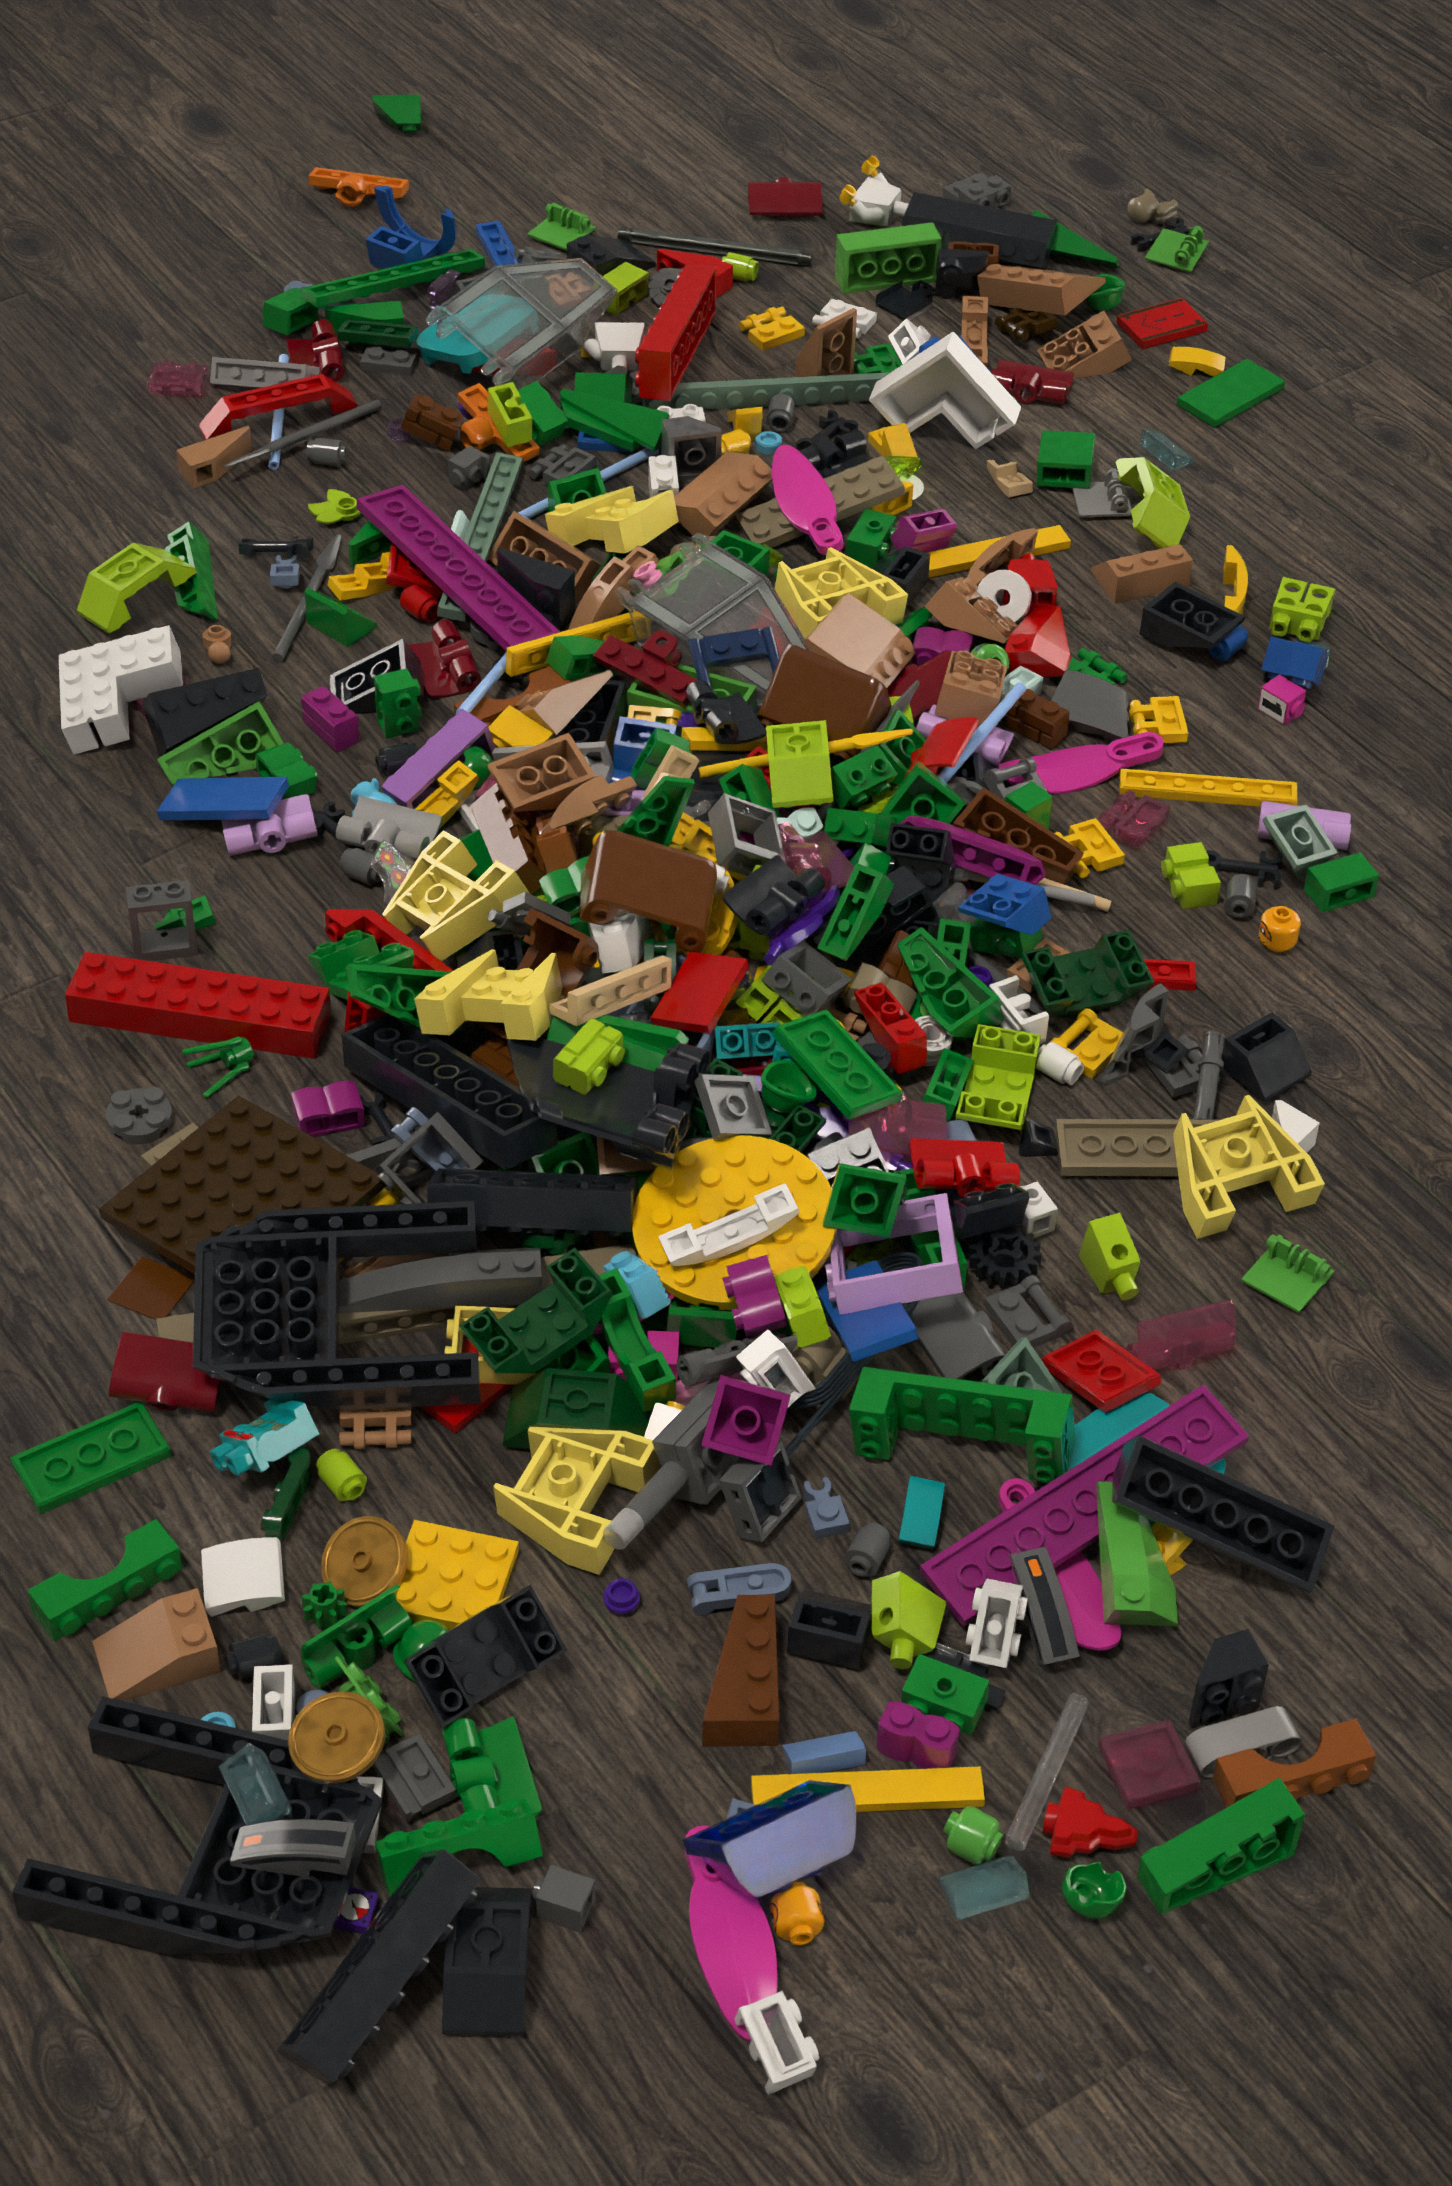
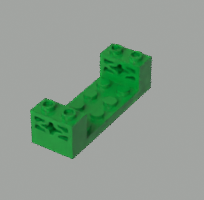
(963, 1408)

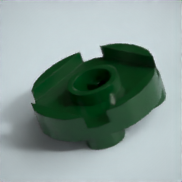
(555, 1242)

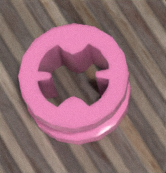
(648, 574)

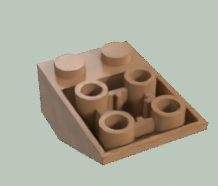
(1087, 349)
(964, 609)
(970, 687)

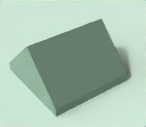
(1299, 838)
(1022, 1369)

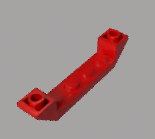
(273, 398)
(368, 921)

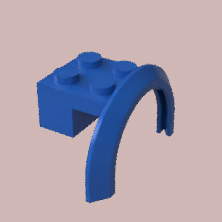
(401, 243)

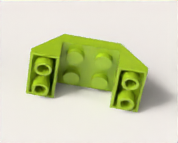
(1163, 510)
(122, 577)
(799, 764)
(999, 1077)

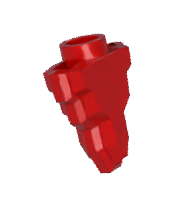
(1084, 1826)

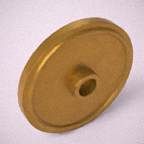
(364, 1559)
(336, 1737)

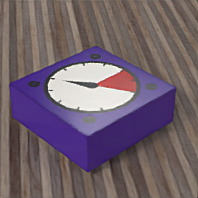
(357, 1910)

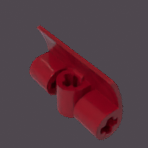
(785, 197)
(320, 352)
(1033, 382)
(446, 662)
(931, 679)
(161, 1374)

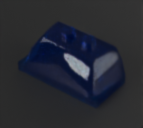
(780, 1838)

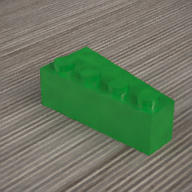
(1223, 1848)

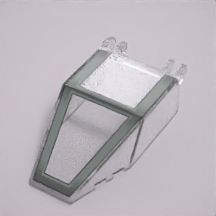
(527, 316)
(712, 597)

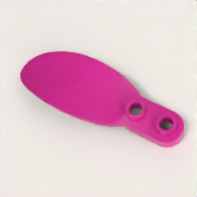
(805, 498)
(1090, 765)
(1078, 1584)
(730, 1941)

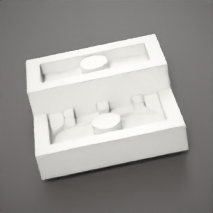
(242, 1574)

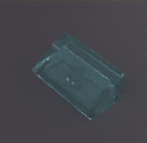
(1164, 449)
(254, 1786)
(985, 1887)

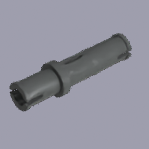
(1209, 1067)

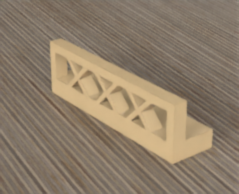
(614, 991)

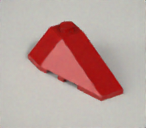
(1040, 643)

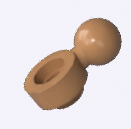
(217, 642)

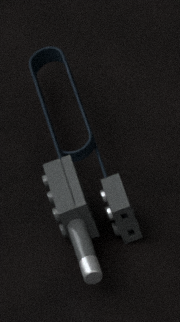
(754, 1491)

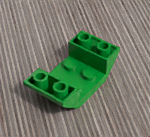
(355, 948)

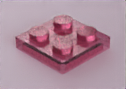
(1148, 1764)

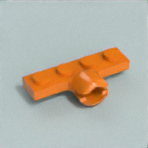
(355, 186)
(481, 430)

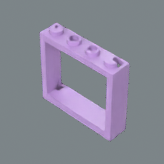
(900, 1285)

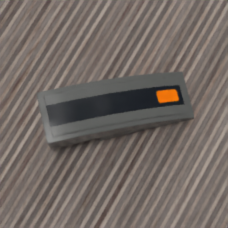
(1046, 1607)
(295, 1846)

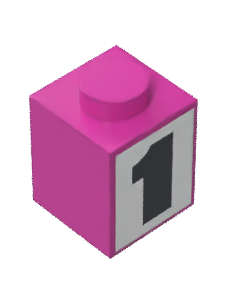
(1282, 699)

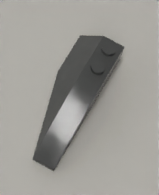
(460, 1279)

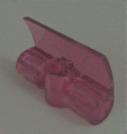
(816, 853)
(900, 1122)
(1186, 1336)

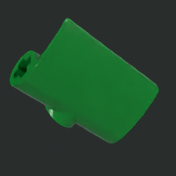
(354, 1638)
(489, 1765)

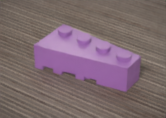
(420, 773)

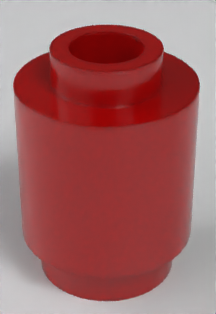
(419, 603)

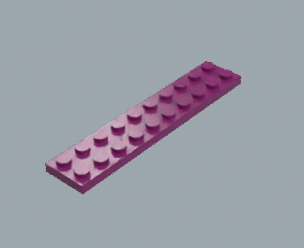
(455, 567)
(1066, 1510)

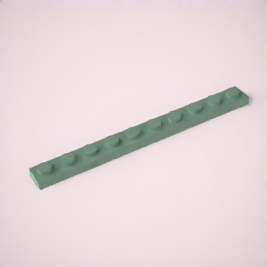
(760, 391)
(486, 519)

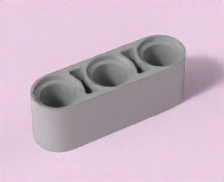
(1266, 1731)

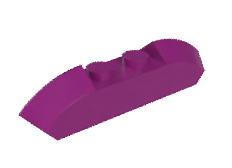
(985, 854)

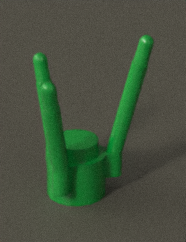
(233, 1053)

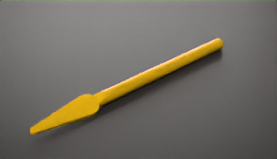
(858, 741)

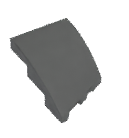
(1093, 705)
(1142, 1029)

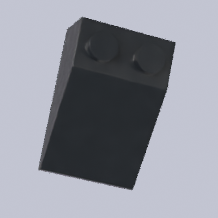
(607, 253)
(542, 584)
(1187, 619)
(356, 682)

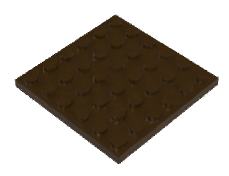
(229, 1174)

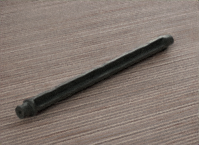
(714, 246)

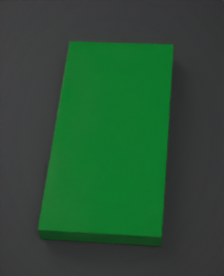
(1230, 393)
(837, 1064)
(90, 1457)

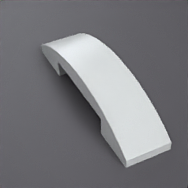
(731, 1232)

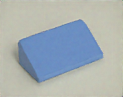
(825, 1754)

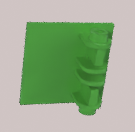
(561, 226)
(1178, 249)
(1288, 1274)
(369, 1689)

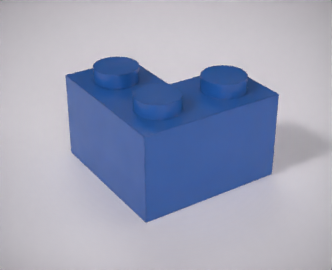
(1295, 661)

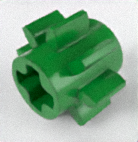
(324, 1604)

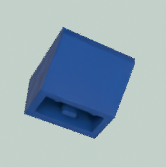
(631, 740)
(1009, 904)

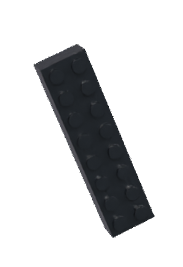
(440, 1079)

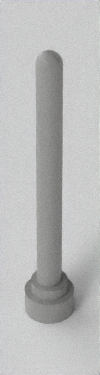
(1060, 893)

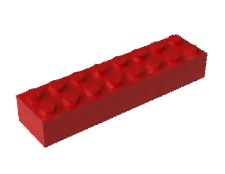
(676, 332)
(198, 1004)

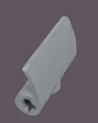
(398, 825)

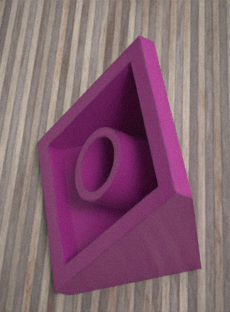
(745, 1420)

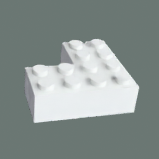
(950, 382)
(107, 676)

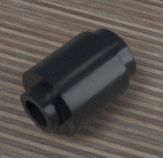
(394, 757)
(252, 1652)

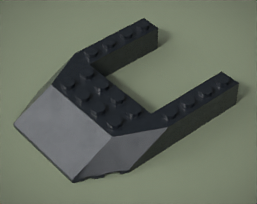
(273, 1306)
(218, 1903)

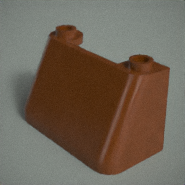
(820, 689)
(651, 883)
(574, 953)

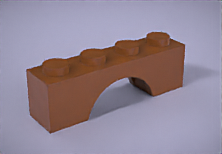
(489, 709)
(556, 846)
(1340, 1758)

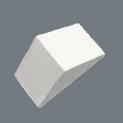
(1296, 1124)

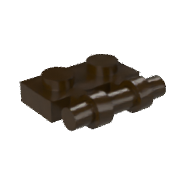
(1022, 322)

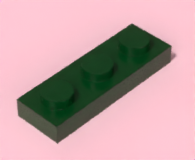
(378, 333)

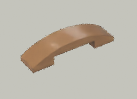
(975, 325)
(1010, 547)

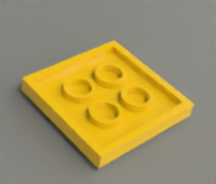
(453, 1573)

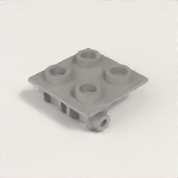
(1103, 498)

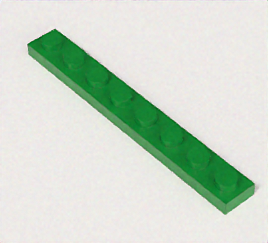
(391, 278)

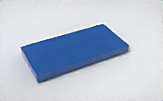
(223, 798)
(871, 1329)

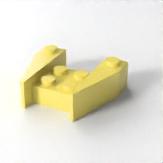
(614, 519)
(817, 587)
(445, 901)
(492, 994)
(1235, 1156)
(564, 1484)

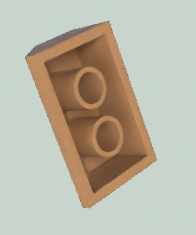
(1144, 573)

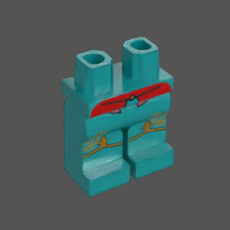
(266, 1438)

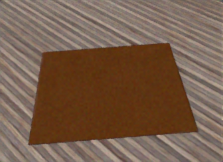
(151, 1288)

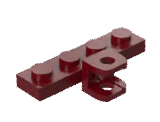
(649, 667)

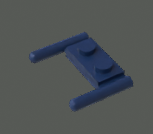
(732, 649)

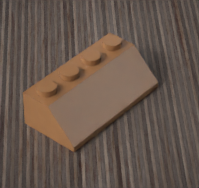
(721, 492)
(533, 540)

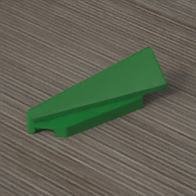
(613, 420)
(198, 591)
(643, 1042)

